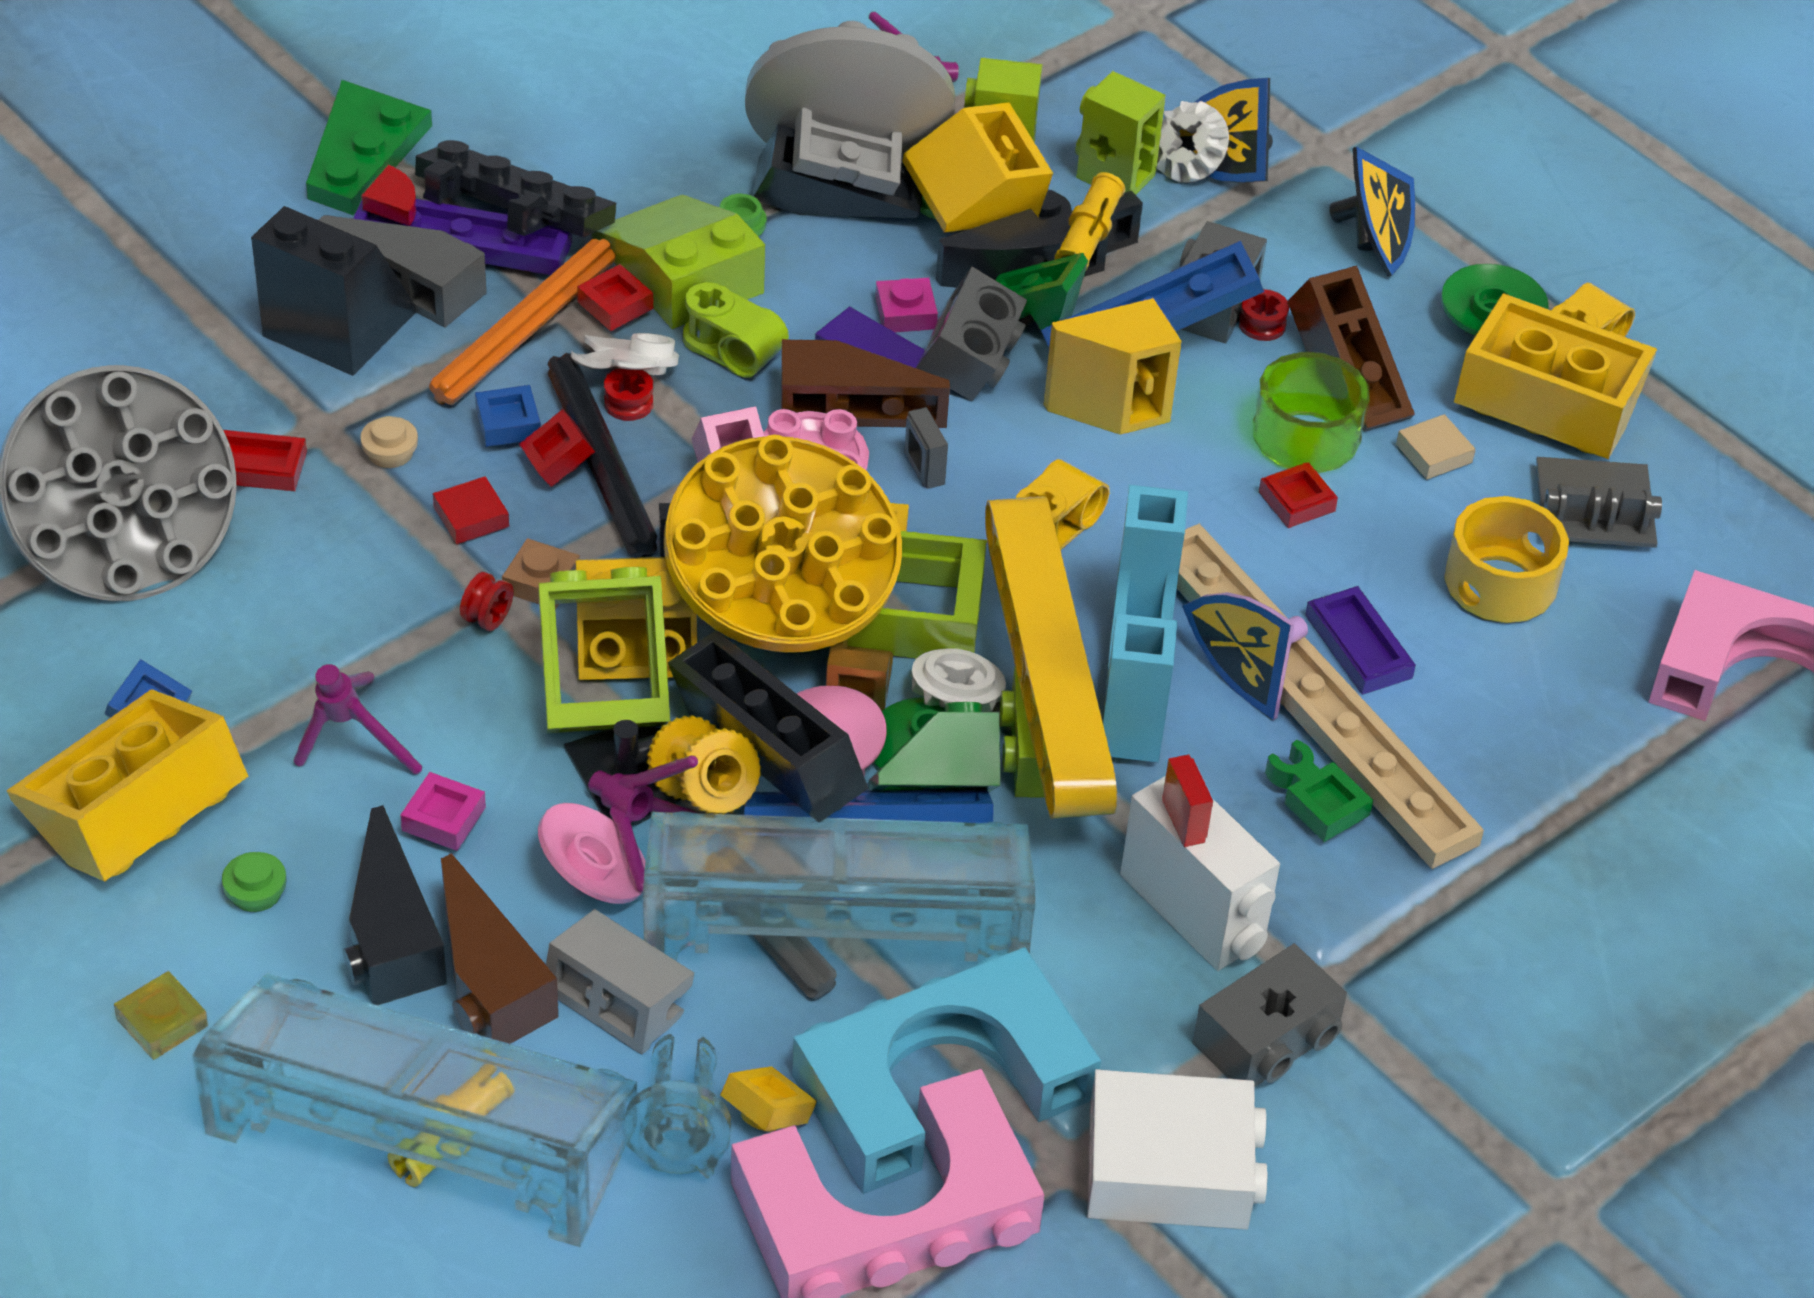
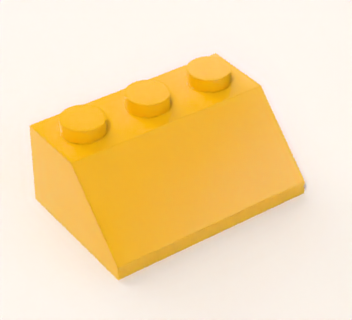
(1554, 375)
(130, 783)

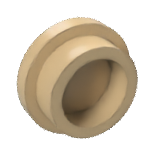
(389, 441)

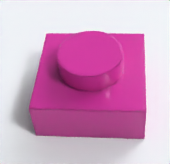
(906, 304)
(443, 811)

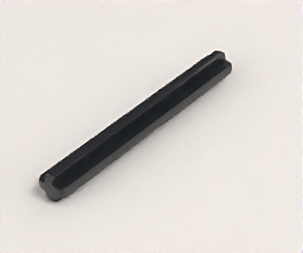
(606, 461)

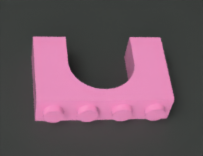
(1723, 626)
(831, 1250)

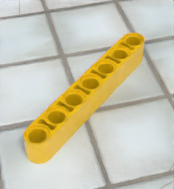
(1050, 659)

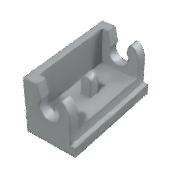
(618, 980)

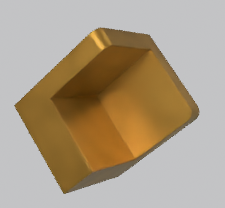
(860, 670)

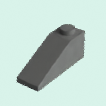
(433, 266)

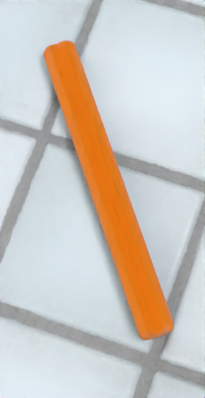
(520, 322)

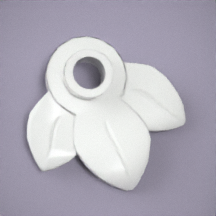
(642, 352)

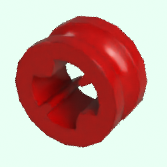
(1262, 326)
(628, 394)
(486, 601)

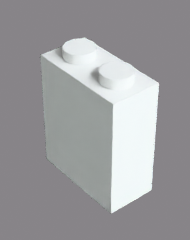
(1209, 891)
(1174, 1150)

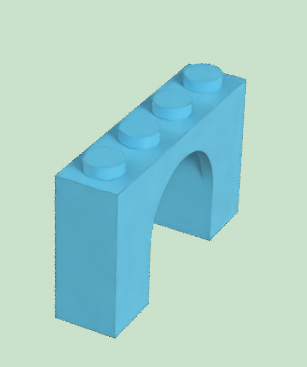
(1144, 623)
(993, 1007)

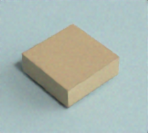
(1435, 446)

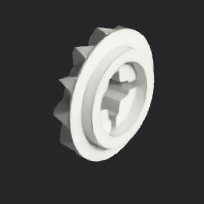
(1210, 142)
(957, 677)

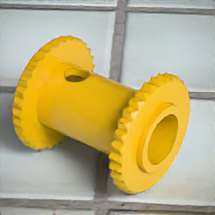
(725, 769)

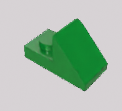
(1048, 287)

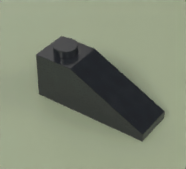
(812, 195)
(391, 928)

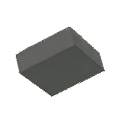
(926, 448)

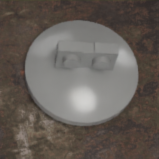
(852, 100)
(116, 482)

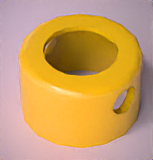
(1499, 531)

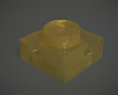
(161, 1015)

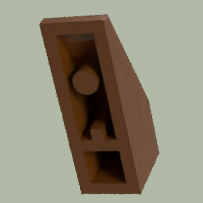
(1339, 320)
(869, 386)
(497, 975)

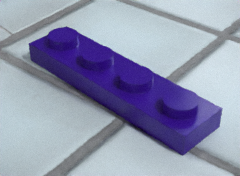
(487, 231)

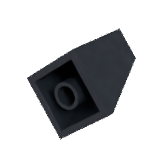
(326, 291)

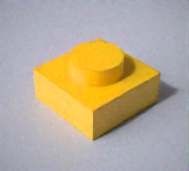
(768, 1099)

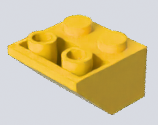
(979, 168)
(1114, 368)
(614, 632)

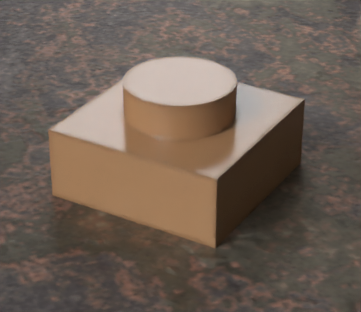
(534, 565)

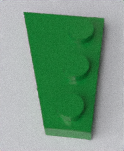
(360, 141)

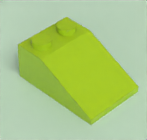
(687, 245)

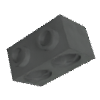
(974, 334)

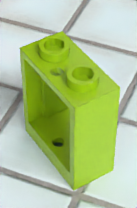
(937, 562)
(625, 584)

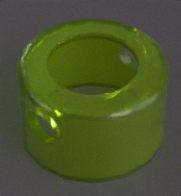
(1315, 387)

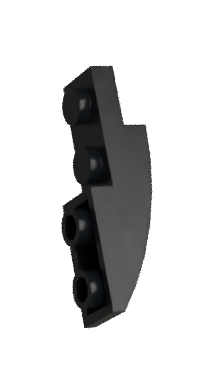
(1027, 241)

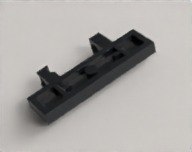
(529, 196)

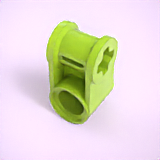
(735, 332)

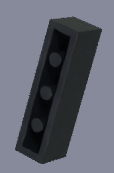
(795, 742)

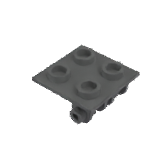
(1600, 500)

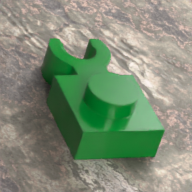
(1320, 797)

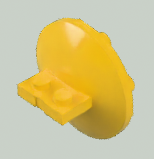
(782, 544)

